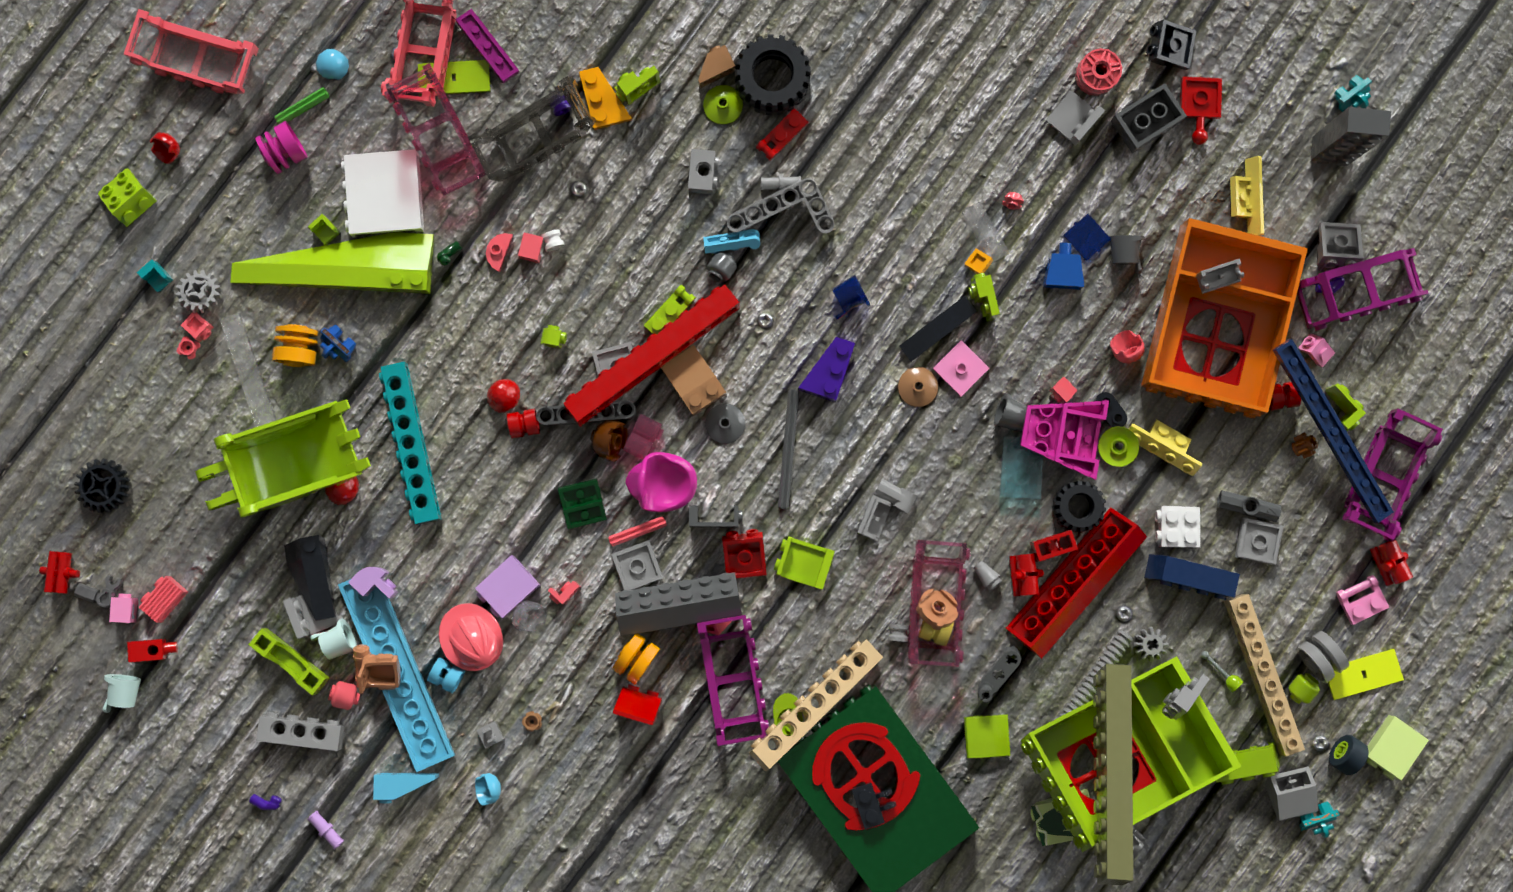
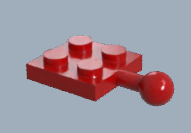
(1201, 100)

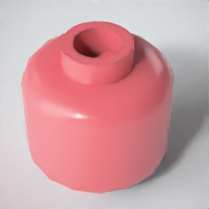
(343, 695)

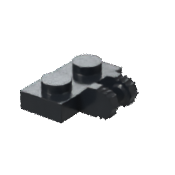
(868, 805)

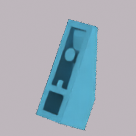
(394, 785)

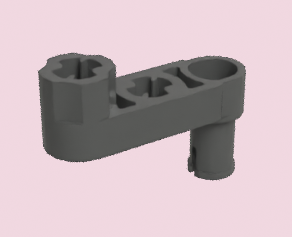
(990, 682)

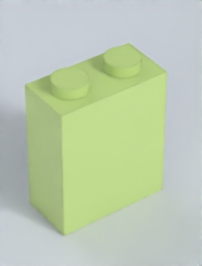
(1395, 748)

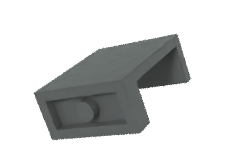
(693, 519)

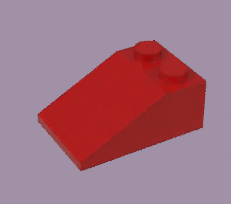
(638, 704)

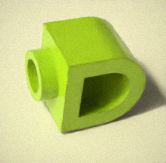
(553, 337)

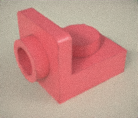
(568, 591)

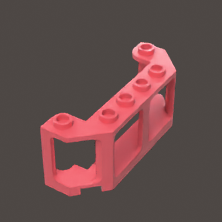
(441, 52)

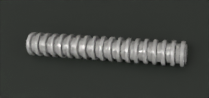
(1110, 656)

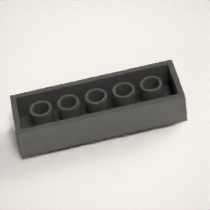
(1350, 135)
(677, 604)

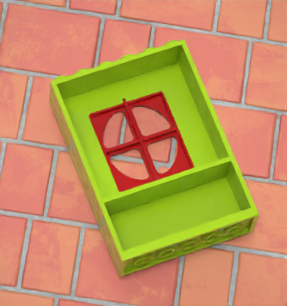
(1170, 753)

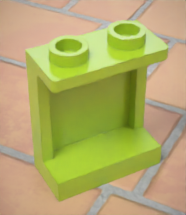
(804, 562)

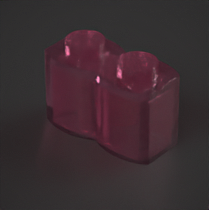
(643, 437)

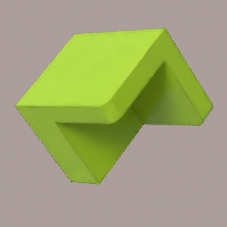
(324, 229)

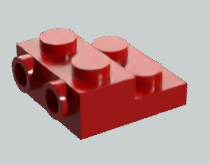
(744, 553)

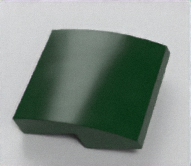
(582, 503)

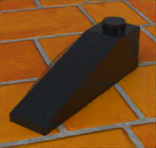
(310, 570)

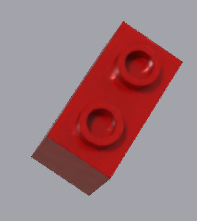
(1053, 545)

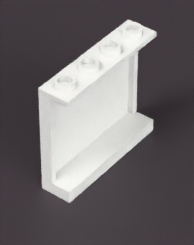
(383, 192)

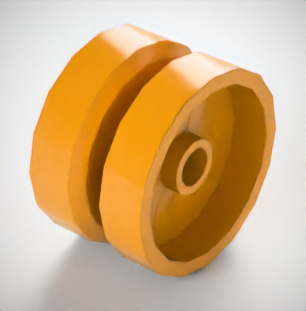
(633, 656)

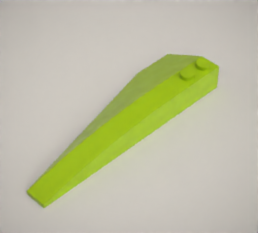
(370, 263)

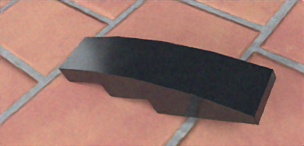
(938, 328)

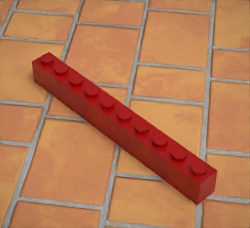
(651, 355)

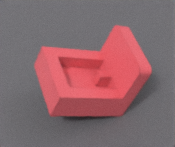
(197, 327)
(1062, 391)

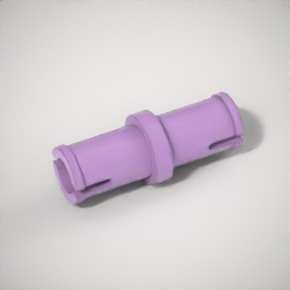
(325, 830)

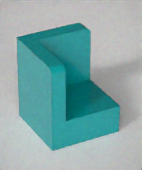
(155, 275)

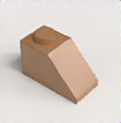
(716, 66)

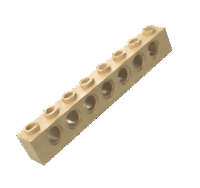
(868, 657)
(1264, 675)

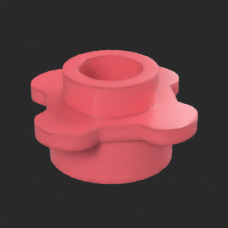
(1013, 201)
(185, 342)

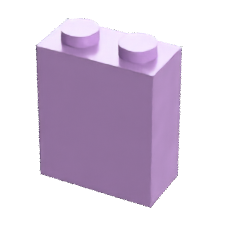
(507, 587)

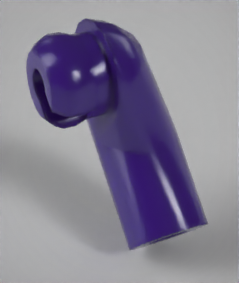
(1335, 285)

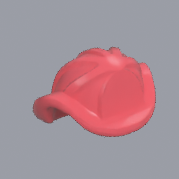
(470, 637)

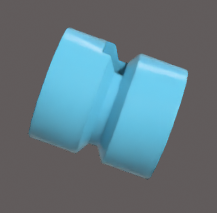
(451, 679)

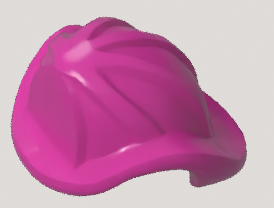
(662, 482)

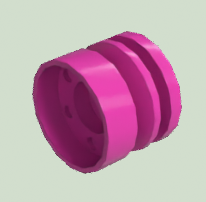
(281, 147)

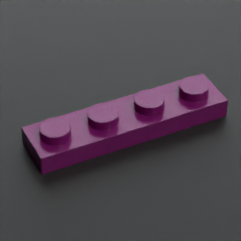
(487, 46)

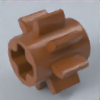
(1304, 445)

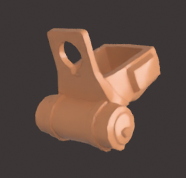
(375, 670)

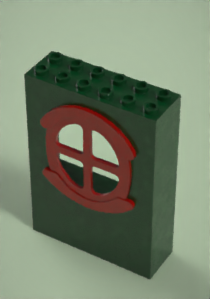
(927, 812)

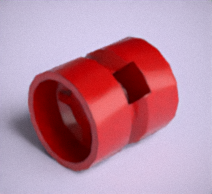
(1284, 396)
(523, 423)

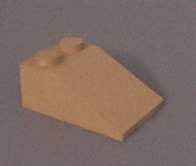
(693, 380)

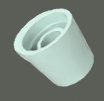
(337, 640)
(121, 691)

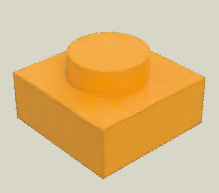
(978, 262)

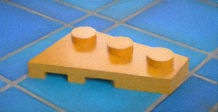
(602, 100)

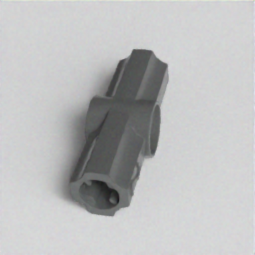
(1260, 509)

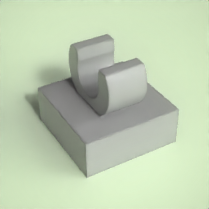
(490, 734)

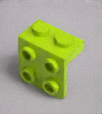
(126, 197)
(1352, 408)

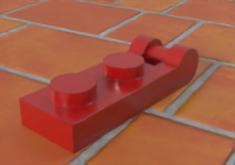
(782, 134)

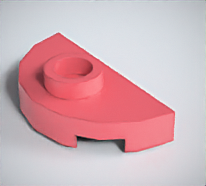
(497, 250)

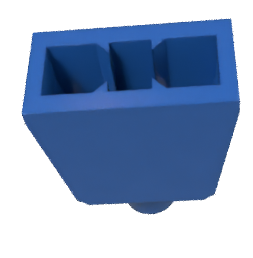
(1064, 270)

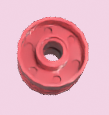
(1104, 61)

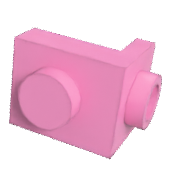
(1317, 349)

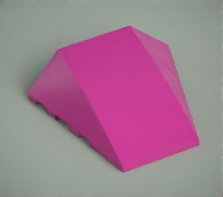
(1066, 433)

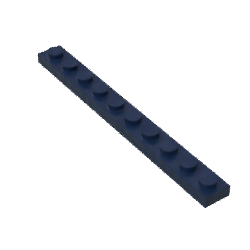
(1333, 430)

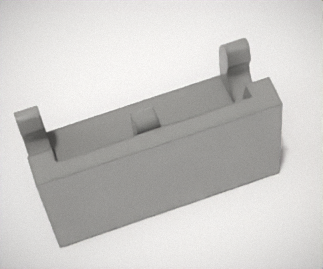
(1220, 276)
(874, 518)

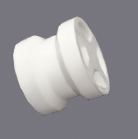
(552, 240)

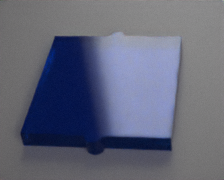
(1087, 237)

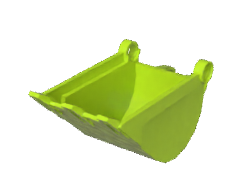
(286, 459)

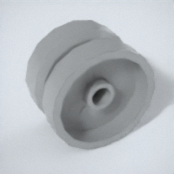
(1323, 657)

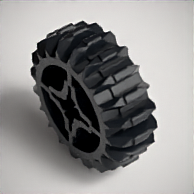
(92, 473)

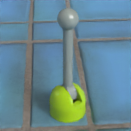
(1232, 682)

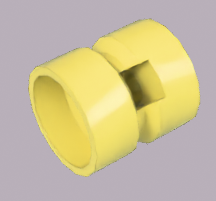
(940, 636)

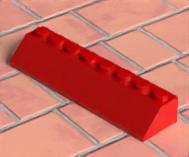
(1076, 582)

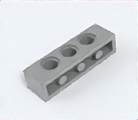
(268, 731)

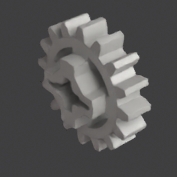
(198, 282)

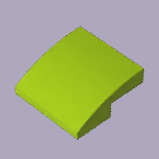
(987, 736)

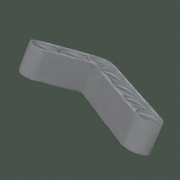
(783, 204)

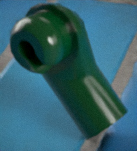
(443, 256)

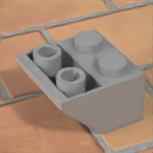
(1292, 793)

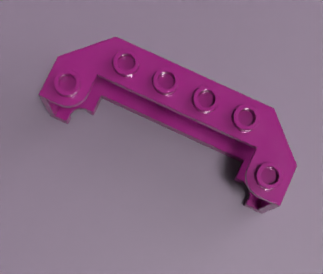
(1365, 268)
(1391, 526)
(714, 681)

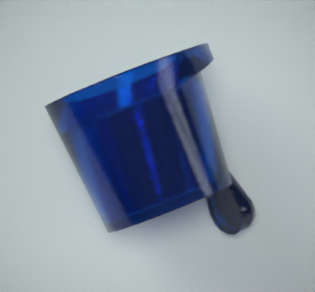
(849, 295)

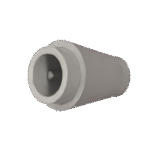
(988, 577)

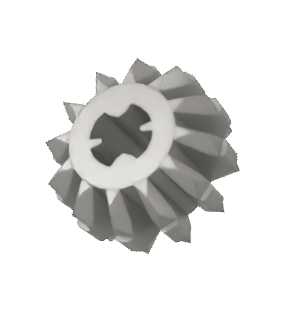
(1150, 636)

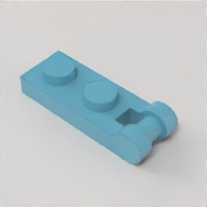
(732, 241)

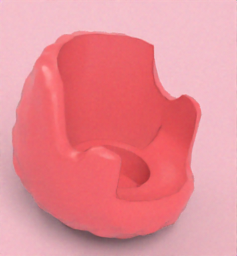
(1127, 346)

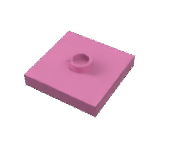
(960, 368)

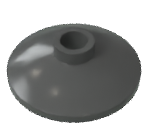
(732, 431)

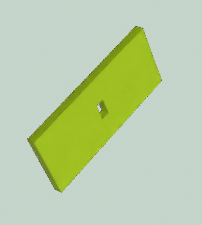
(470, 77)

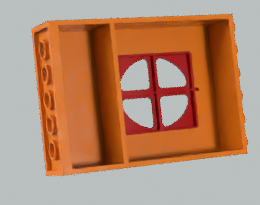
(1258, 303)

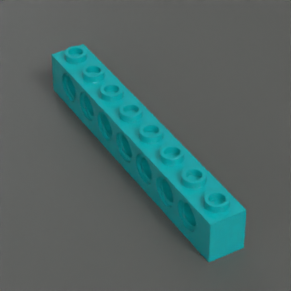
(387, 376)

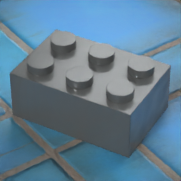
(1148, 118)

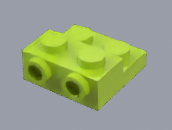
(631, 87)
(983, 291)

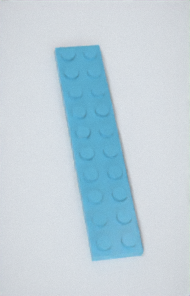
(411, 701)

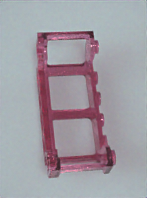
(448, 115)
(918, 561)

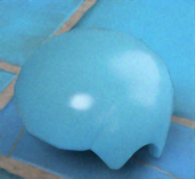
(332, 64)
(487, 789)

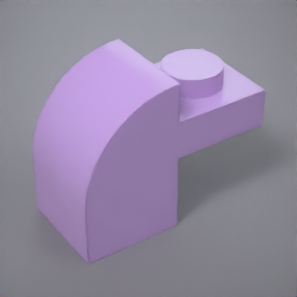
(373, 577)

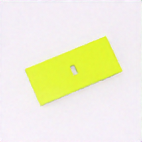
(1379, 669)

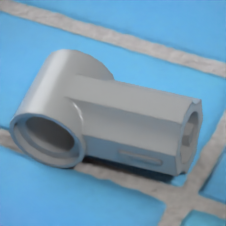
(899, 498)

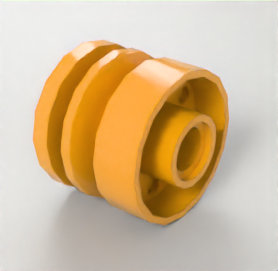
(295, 345)

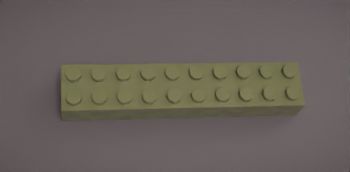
(1114, 775)

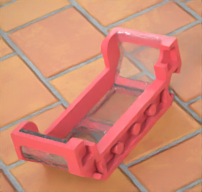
(190, 54)

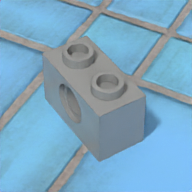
(699, 160)

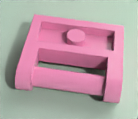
(1365, 606)

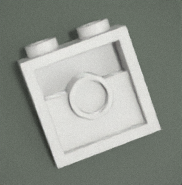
(1178, 526)

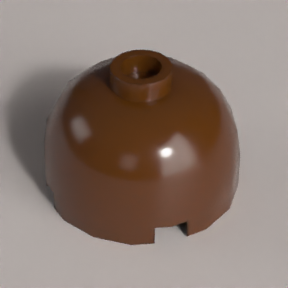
(609, 439)

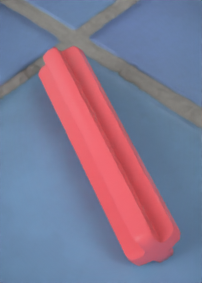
(637, 531)

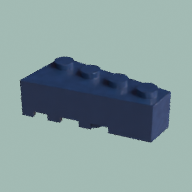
(1192, 576)

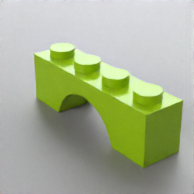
(279, 652)

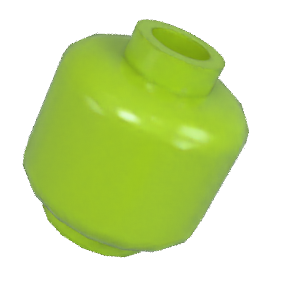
(1304, 688)

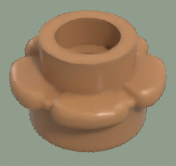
(532, 726)

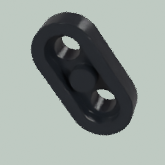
(1113, 409)

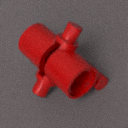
(1391, 563)
(58, 572)
(1024, 574)

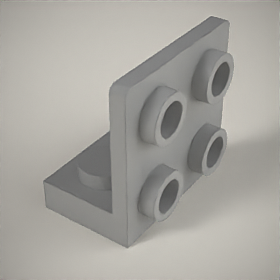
(1074, 117)
(303, 620)

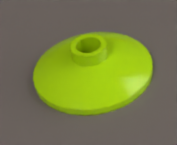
(722, 114)
(1116, 456)

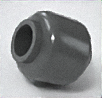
(721, 267)

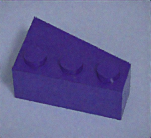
(829, 371)

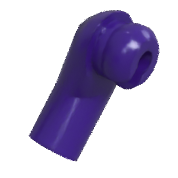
(263, 804)

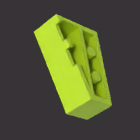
(1254, 762)

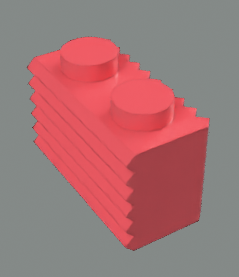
(162, 599)

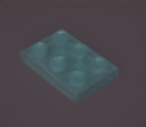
(1020, 470)

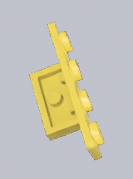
(1248, 196)
(1168, 445)

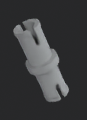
(778, 182)

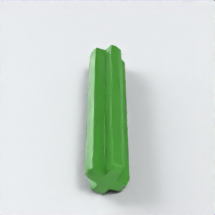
(302, 106)

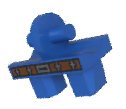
(333, 347)

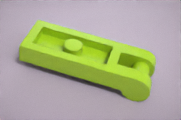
(669, 310)

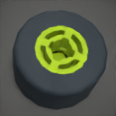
(1348, 755)

